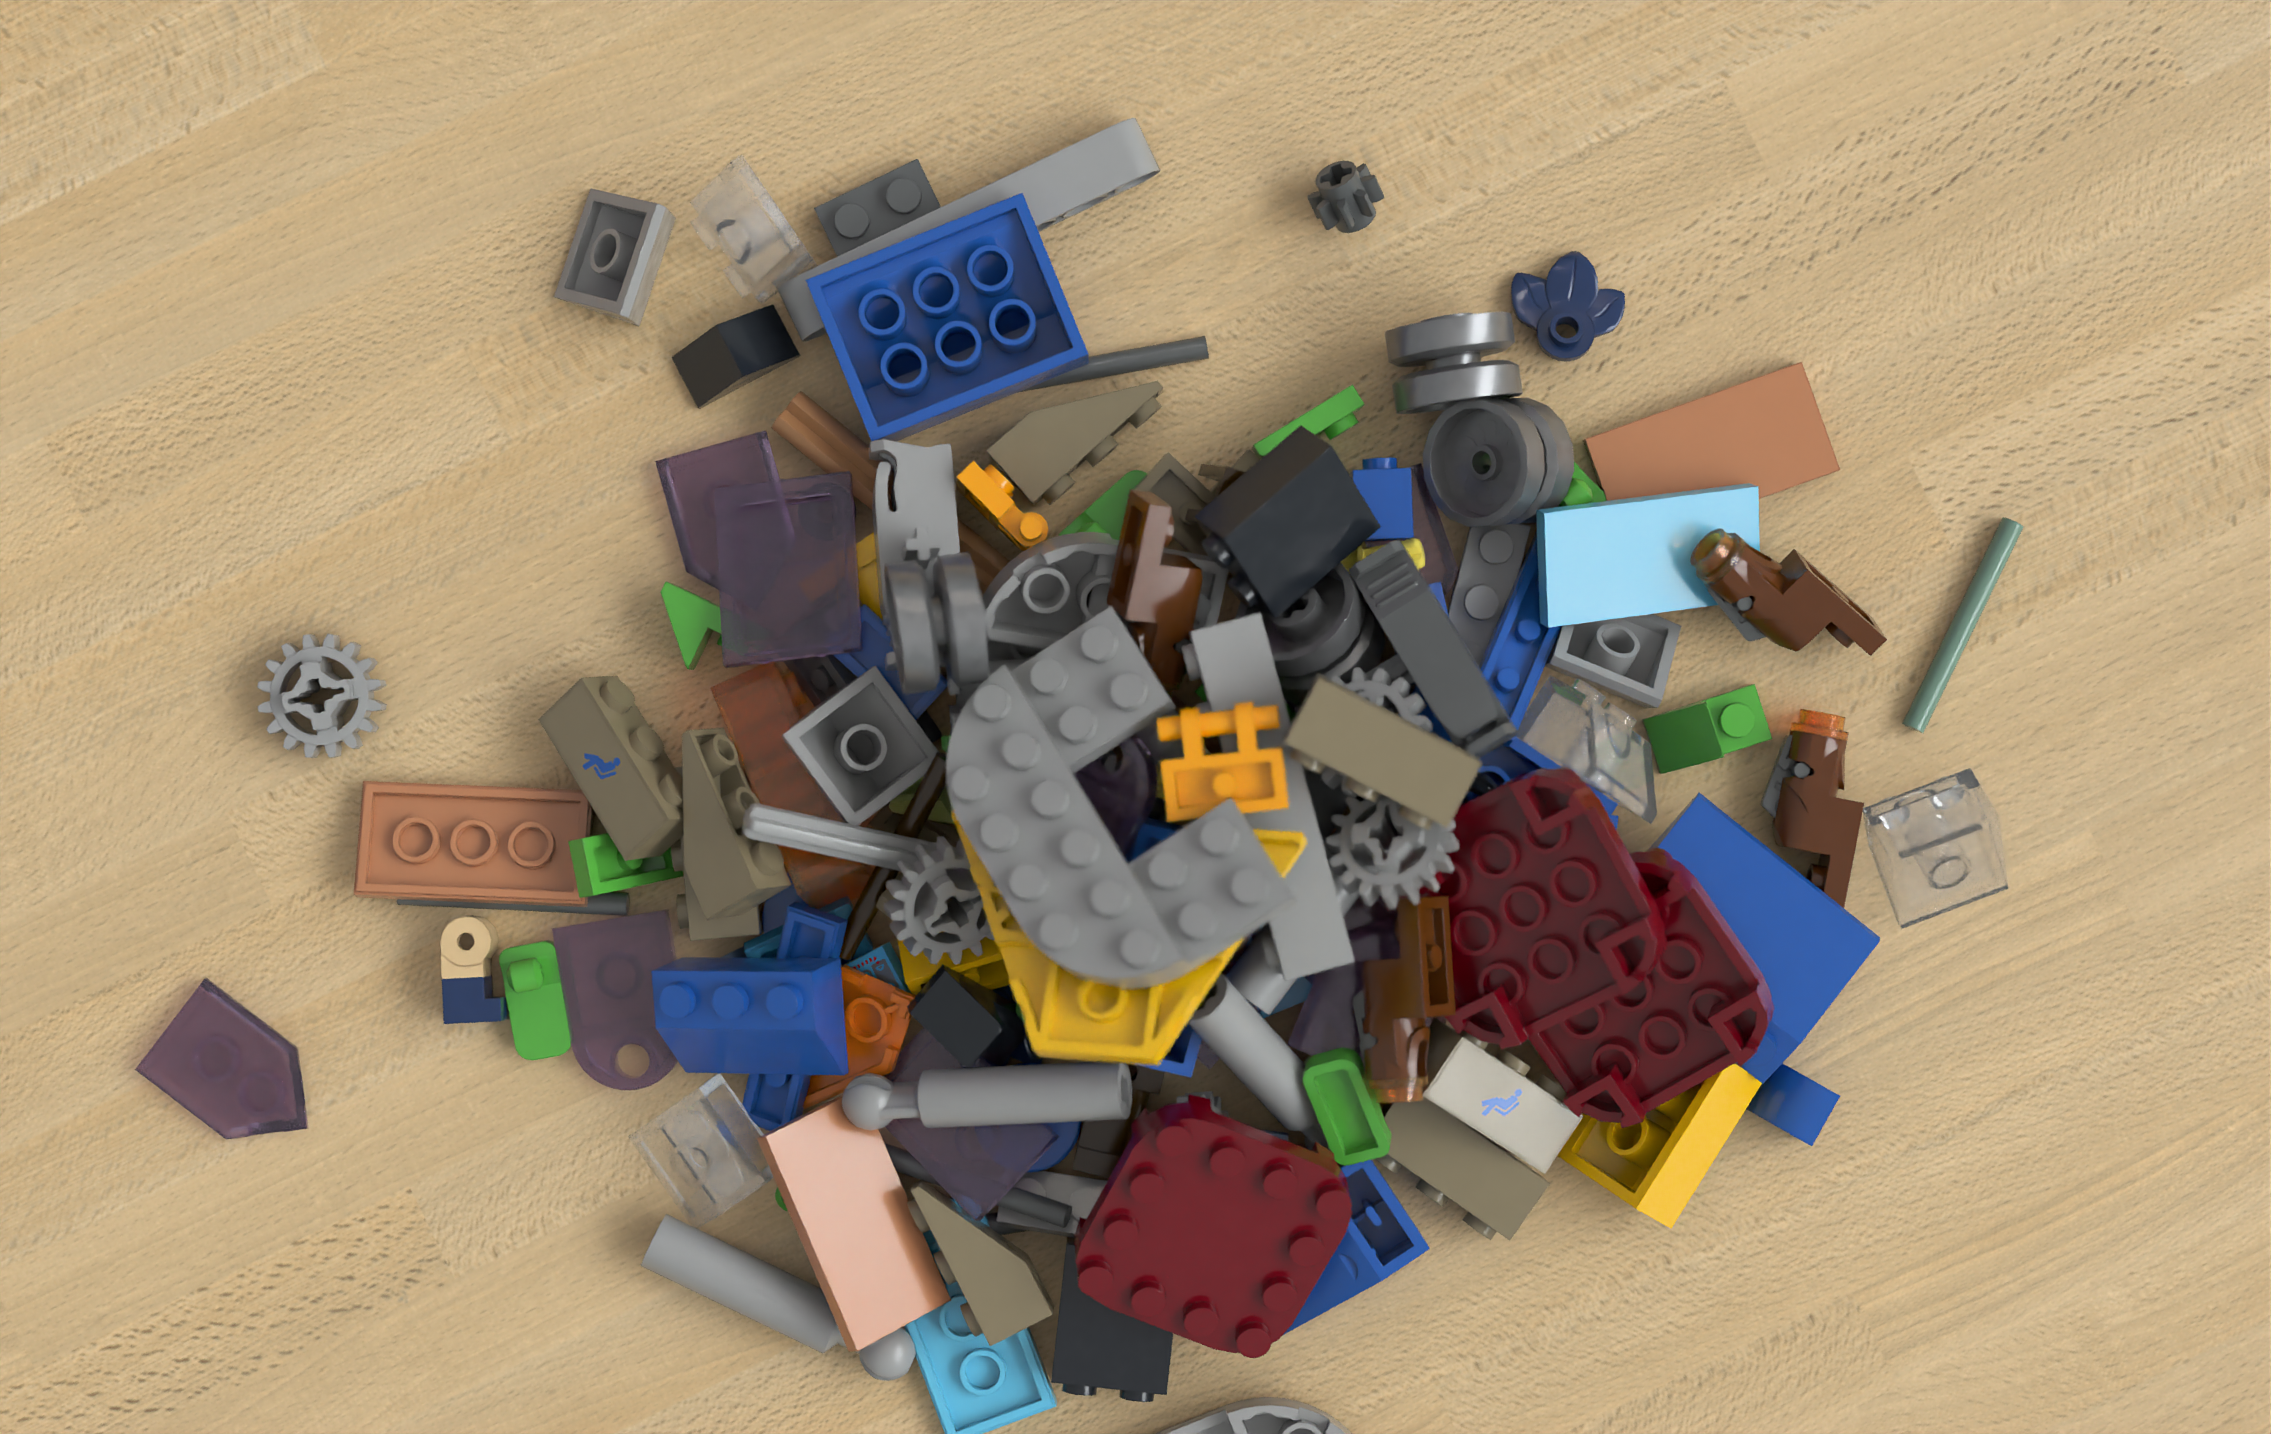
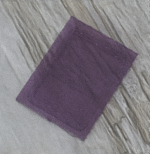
(788, 569)

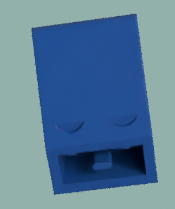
(1375, 1244)

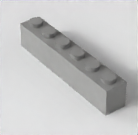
(1238, 668)

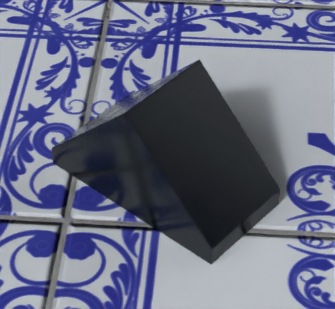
(735, 354)

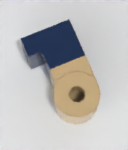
(467, 972)

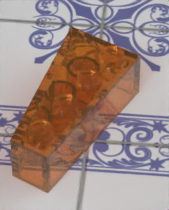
(757, 712)

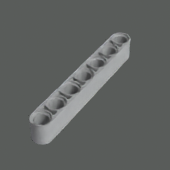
(1052, 189)

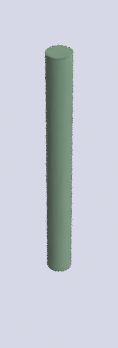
(1963, 625)

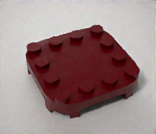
(1542, 908)
(1677, 1026)
(1212, 1228)

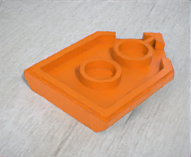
(874, 1032)

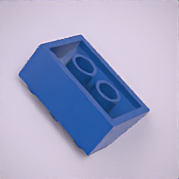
(753, 1015)

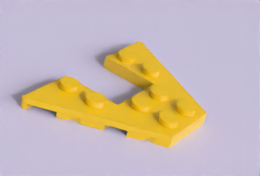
(1096, 1019)

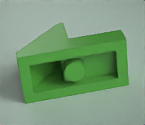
(1331, 417)
(692, 621)
(1707, 729)
(602, 868)

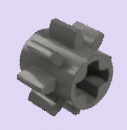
(1345, 196)

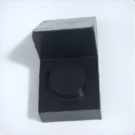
(968, 1018)

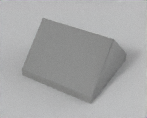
(615, 255)
(1619, 656)
(861, 747)

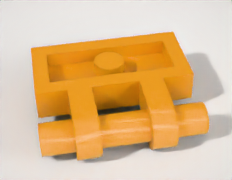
(992, 498)
(1202, 782)

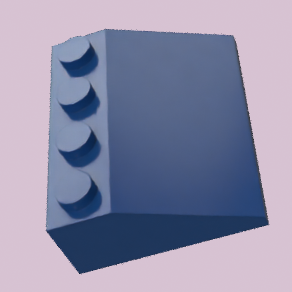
(948, 320)
(1784, 921)

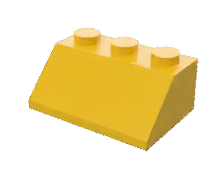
(1667, 1154)

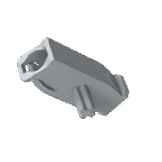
(922, 513)

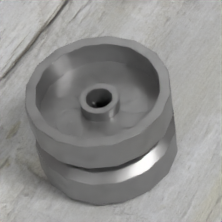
(1452, 355)
(1497, 461)
(945, 622)
(1322, 634)

